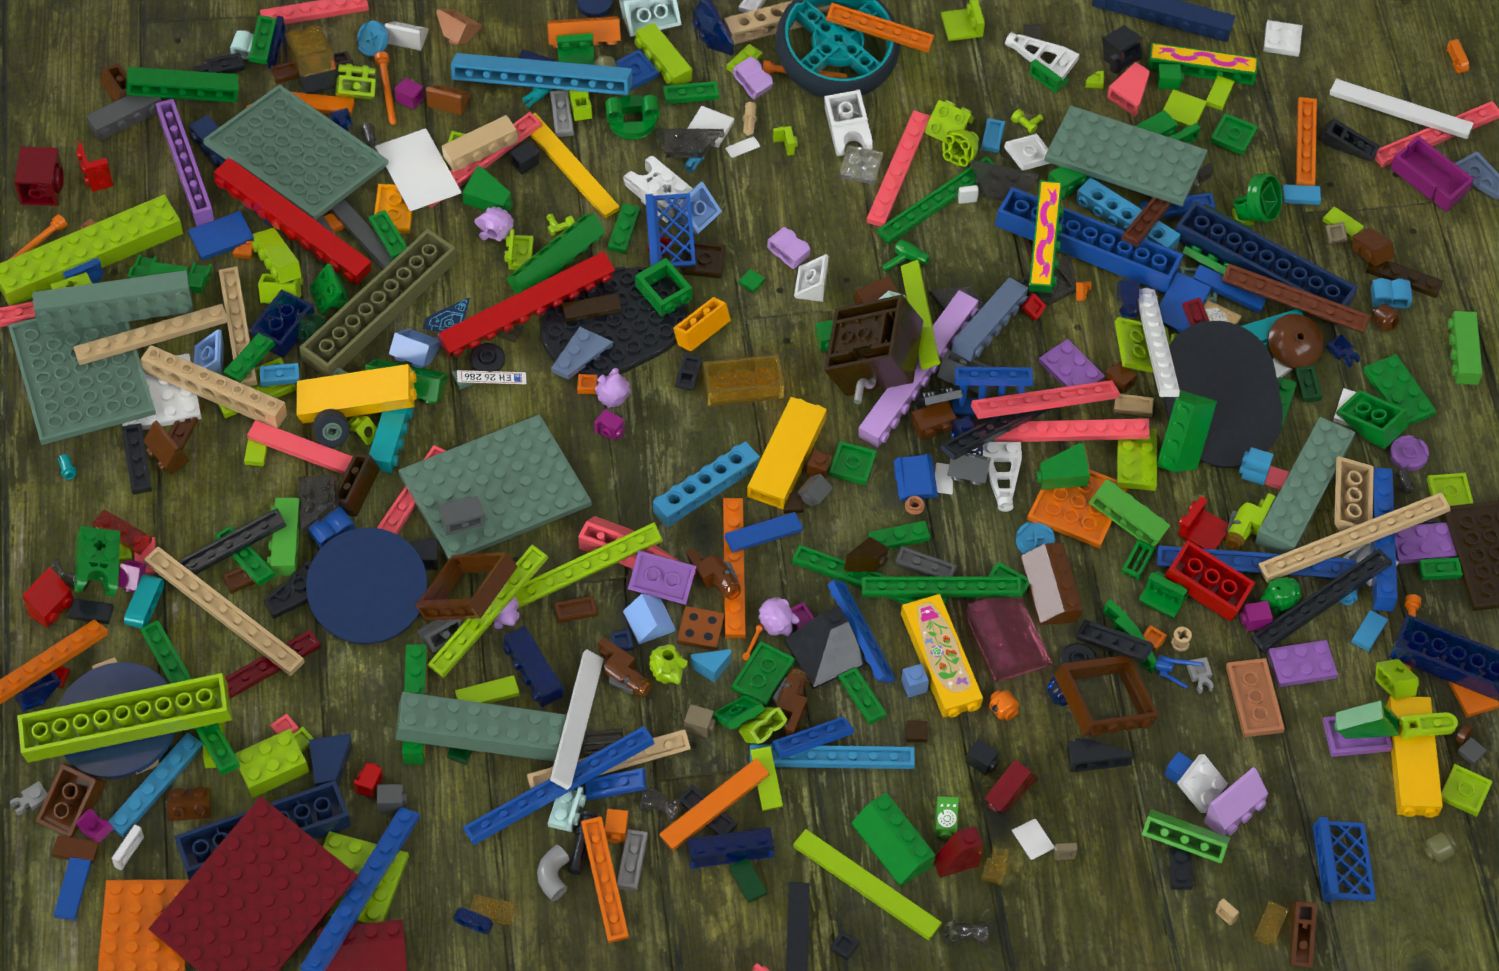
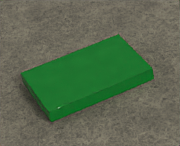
(763, 673)

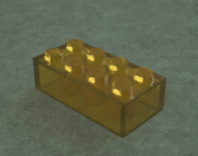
(310, 51)
(743, 380)

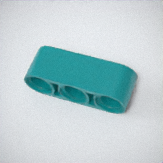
(144, 601)

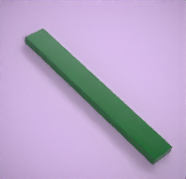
(927, 206)
(834, 568)
(941, 585)

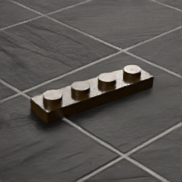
(1419, 281)

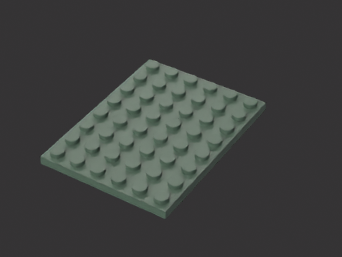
(296, 151)
(75, 397)
(515, 475)

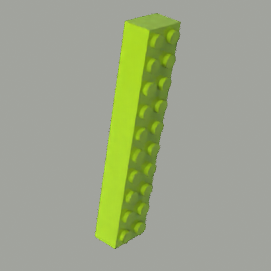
(106, 240)
(124, 717)

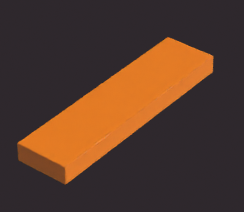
(327, 104)

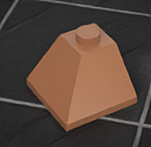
(456, 26)

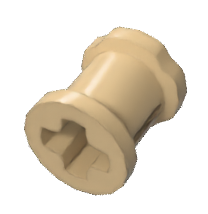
(1181, 639)

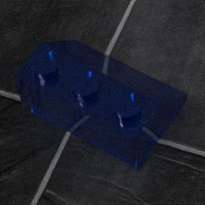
(281, 321)

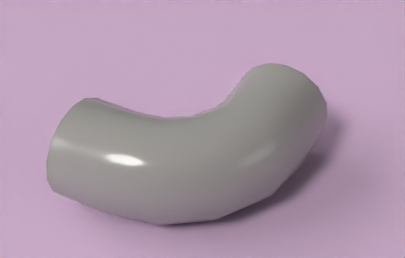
(548, 873)

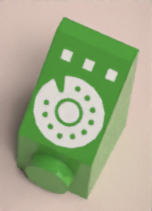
(946, 817)

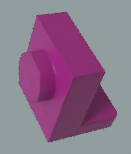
(93, 826)

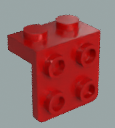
(96, 171)
(1202, 527)

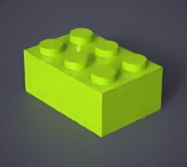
(271, 763)

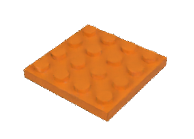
(1070, 512)

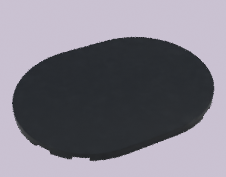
(636, 332)
(1237, 372)

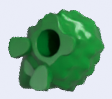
(1281, 594)

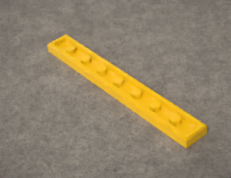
(575, 170)

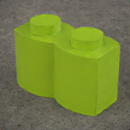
(761, 727)

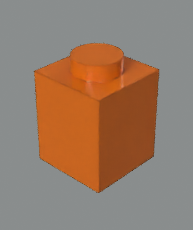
(616, 825)

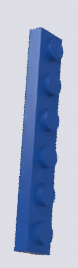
(861, 631)

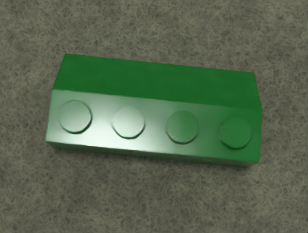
(429, 383)
(1186, 432)
(893, 840)

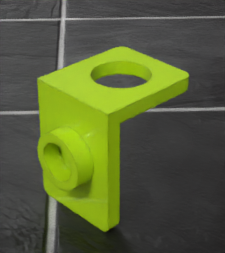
(358, 425)

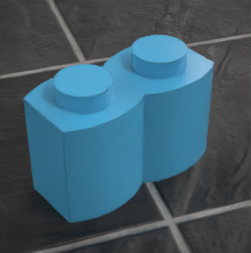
(1393, 293)
(1256, 465)

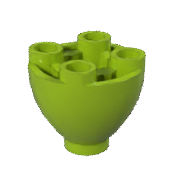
(960, 147)

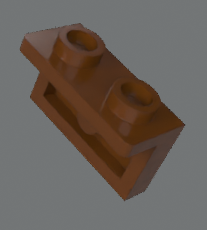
(189, 803)

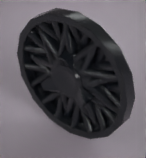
(487, 357)
(1077, 652)

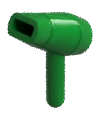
(906, 251)

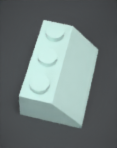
(644, 12)

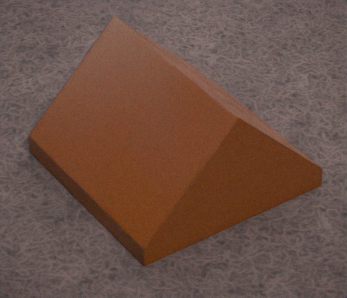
(447, 98)

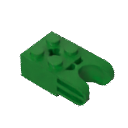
(97, 558)

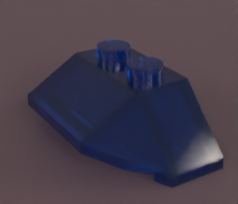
(712, 28)

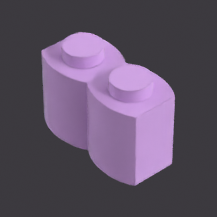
(752, 77)
(789, 247)

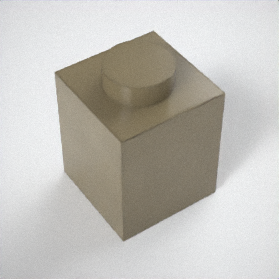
(699, 721)

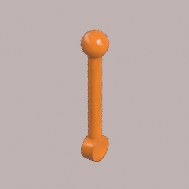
(759, 628)

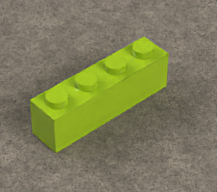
(663, 55)
(276, 255)

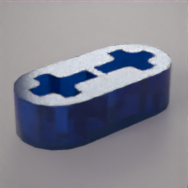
(473, 920)

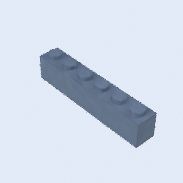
(990, 320)

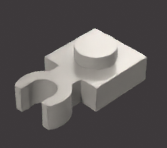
(1201, 674)
(32, 797)

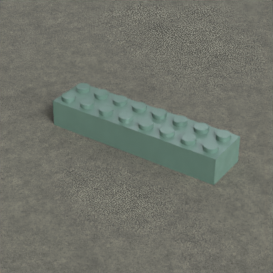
(113, 302)
(1304, 487)
(479, 726)

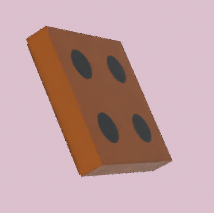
(700, 628)

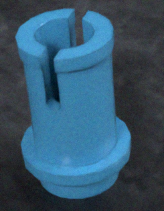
(692, 164)

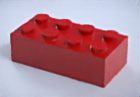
(1209, 580)

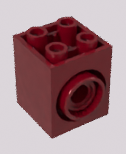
(39, 176)

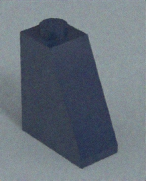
(329, 757)

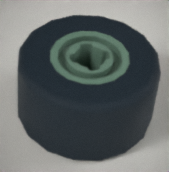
(330, 420)

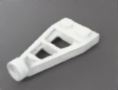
(1062, 63)
(1003, 452)

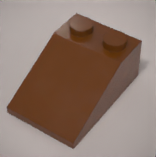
(69, 799)

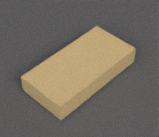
(1134, 405)

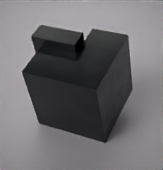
(1122, 48)

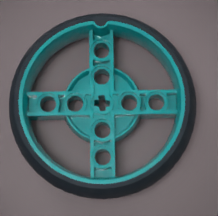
(837, 43)

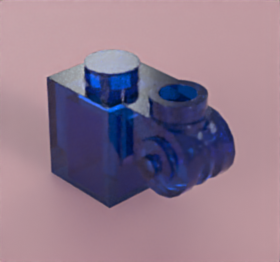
(1128, 293)

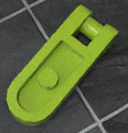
(1427, 725)

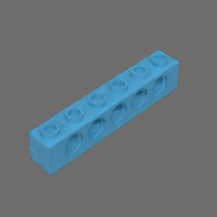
(1120, 212)
(701, 493)

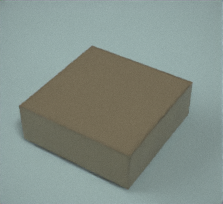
(1336, 233)
(1065, 851)

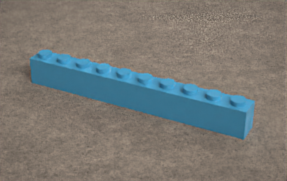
(541, 74)

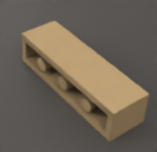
(480, 143)

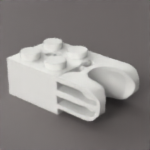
(847, 120)
(658, 182)

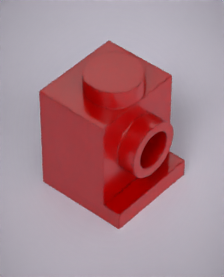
(368, 780)

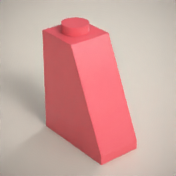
(1129, 88)

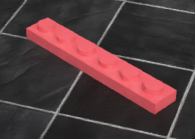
(316, 10)

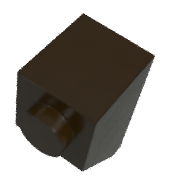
(867, 557)

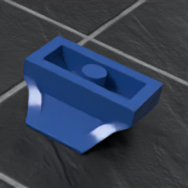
(92, 268)

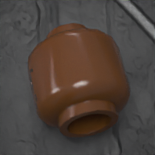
(1385, 317)

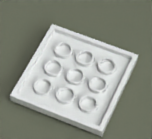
(169, 402)

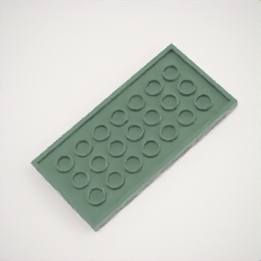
(1126, 155)

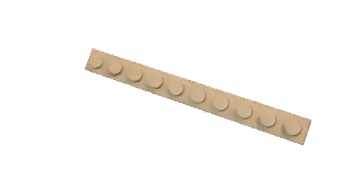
(1354, 537)
(224, 611)

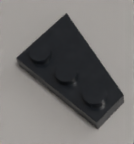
(290, 594)

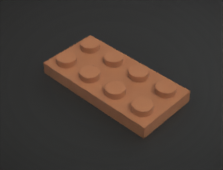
(1255, 697)

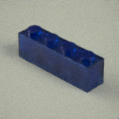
(533, 666)
(730, 847)

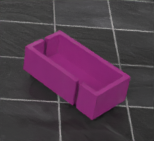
(1432, 173)

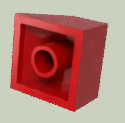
(47, 598)

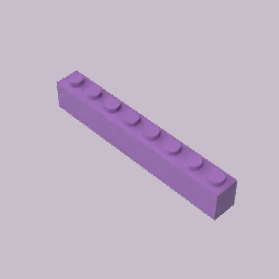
(184, 162)

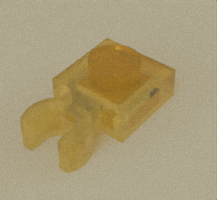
(995, 868)

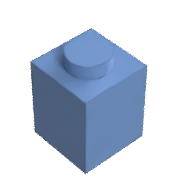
(915, 680)

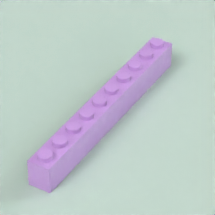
(897, 399)

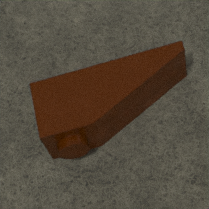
(1302, 933)

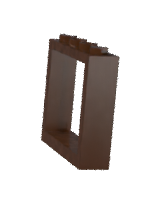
(433, 602)
(1105, 666)

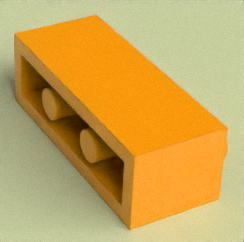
(702, 324)

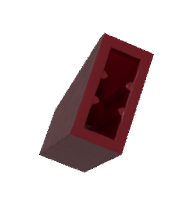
(1010, 787)
(959, 853)

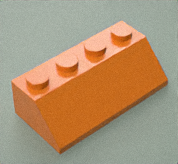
(603, 29)

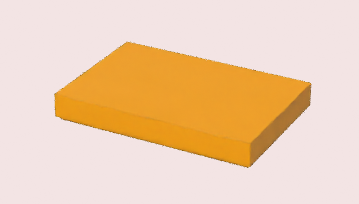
(390, 199)

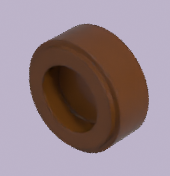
(1464, 734)

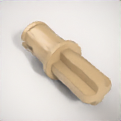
(749, 118)

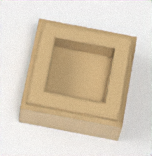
(1227, 912)

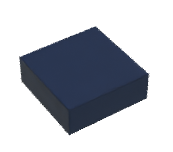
(622, 640)

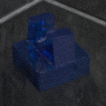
(341, 118)

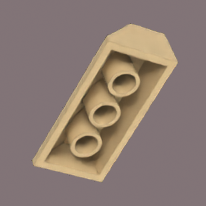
(1353, 493)

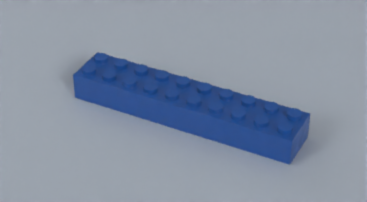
(1094, 242)

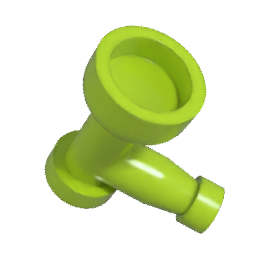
(1018, 117)
(555, 227)

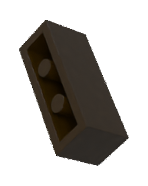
(357, 483)

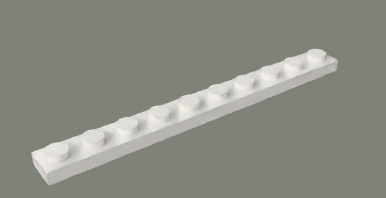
(1157, 344)

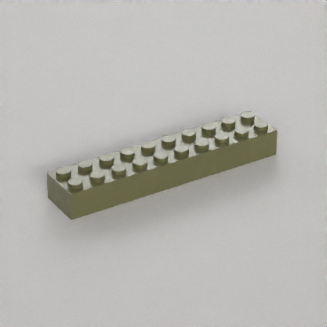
(378, 303)

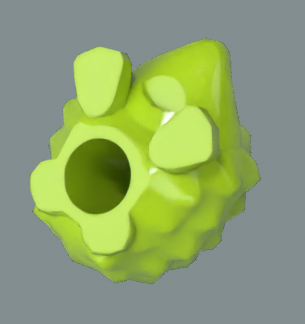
(667, 664)

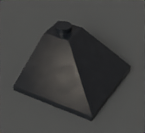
(825, 647)

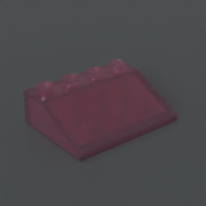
(1007, 637)

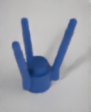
(1166, 664)

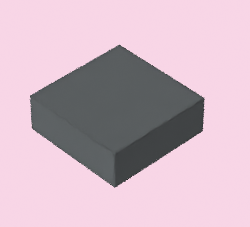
(1471, 751)

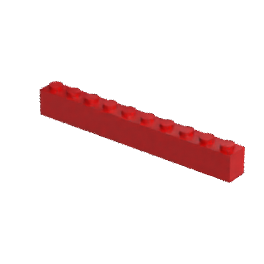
(292, 221)
(526, 304)

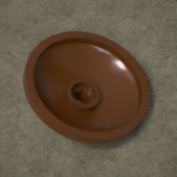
(1288, 348)

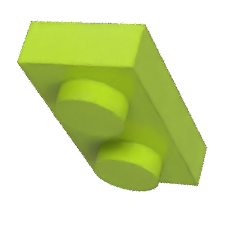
(747, 52)

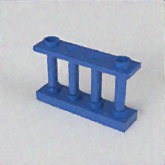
(988, 377)

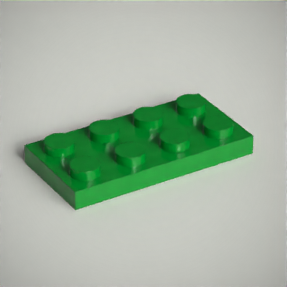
(1399, 388)

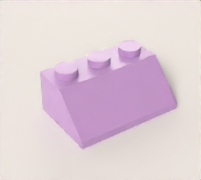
(1237, 804)

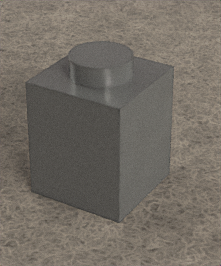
(814, 490)
(391, 798)

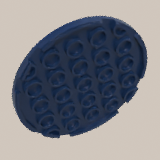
(366, 585)
(127, 757)

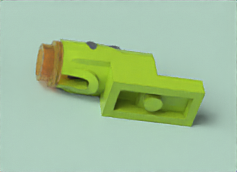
(1247, 521)

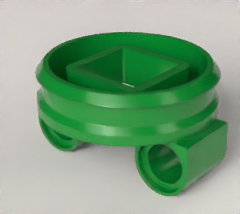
(627, 104)
(1260, 189)

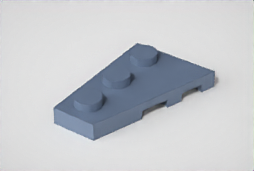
(1484, 175)
(579, 351)

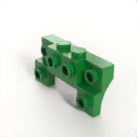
(197, 277)

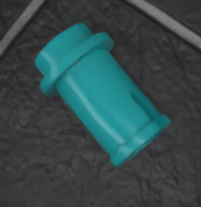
(68, 470)

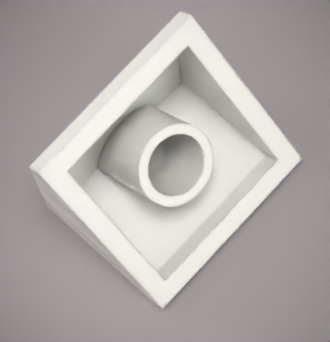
(406, 35)
(812, 279)

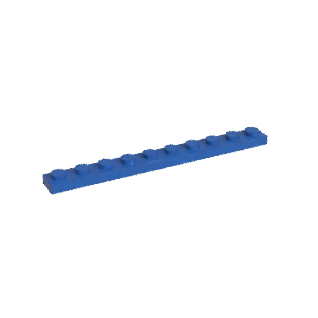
(1250, 561)
(549, 791)
(361, 891)

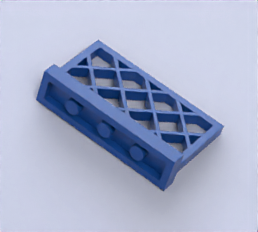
(653, 228)
(1326, 860)

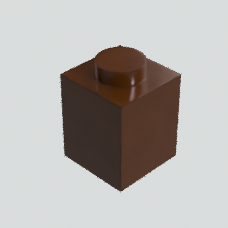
(1121, 376)
(819, 464)

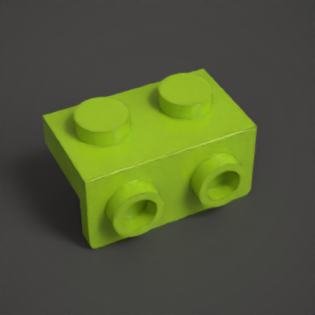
(519, 250)

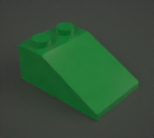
(1374, 418)

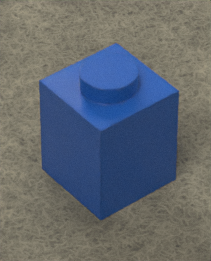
(1178, 767)

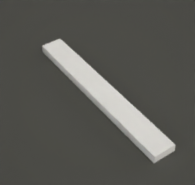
(1401, 108)
(576, 719)

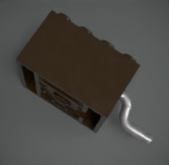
(890, 332)

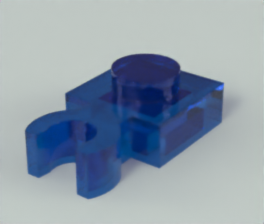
(1342, 348)

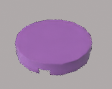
(1409, 453)

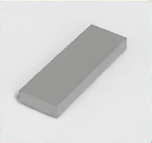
(561, 113)
(632, 860)

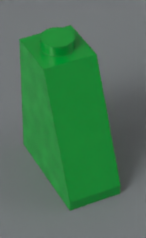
(485, 192)
(1064, 469)
(1367, 721)

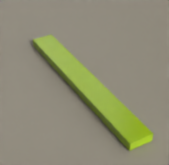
(917, 298)
(589, 564)
(473, 628)
(867, 884)

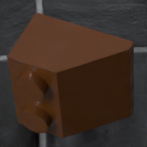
(165, 449)

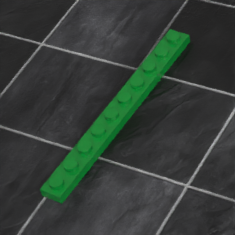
(176, 672)

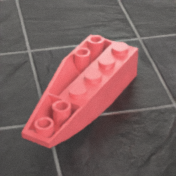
(600, 532)

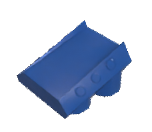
(915, 477)

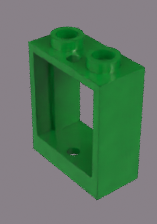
(655, 273)

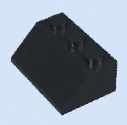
(328, 79)

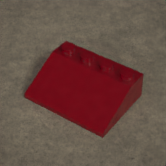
(372, 948)

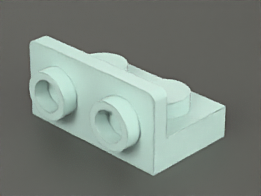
(566, 809)

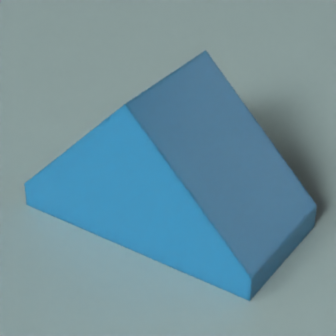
(711, 663)

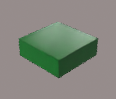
(751, 281)

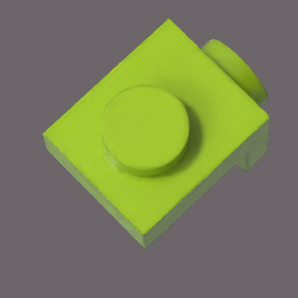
(785, 134)

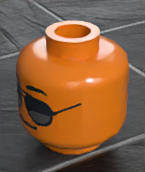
(1004, 705)

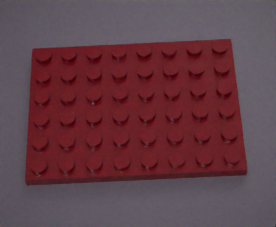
(254, 896)

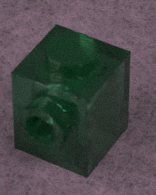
(309, 325)

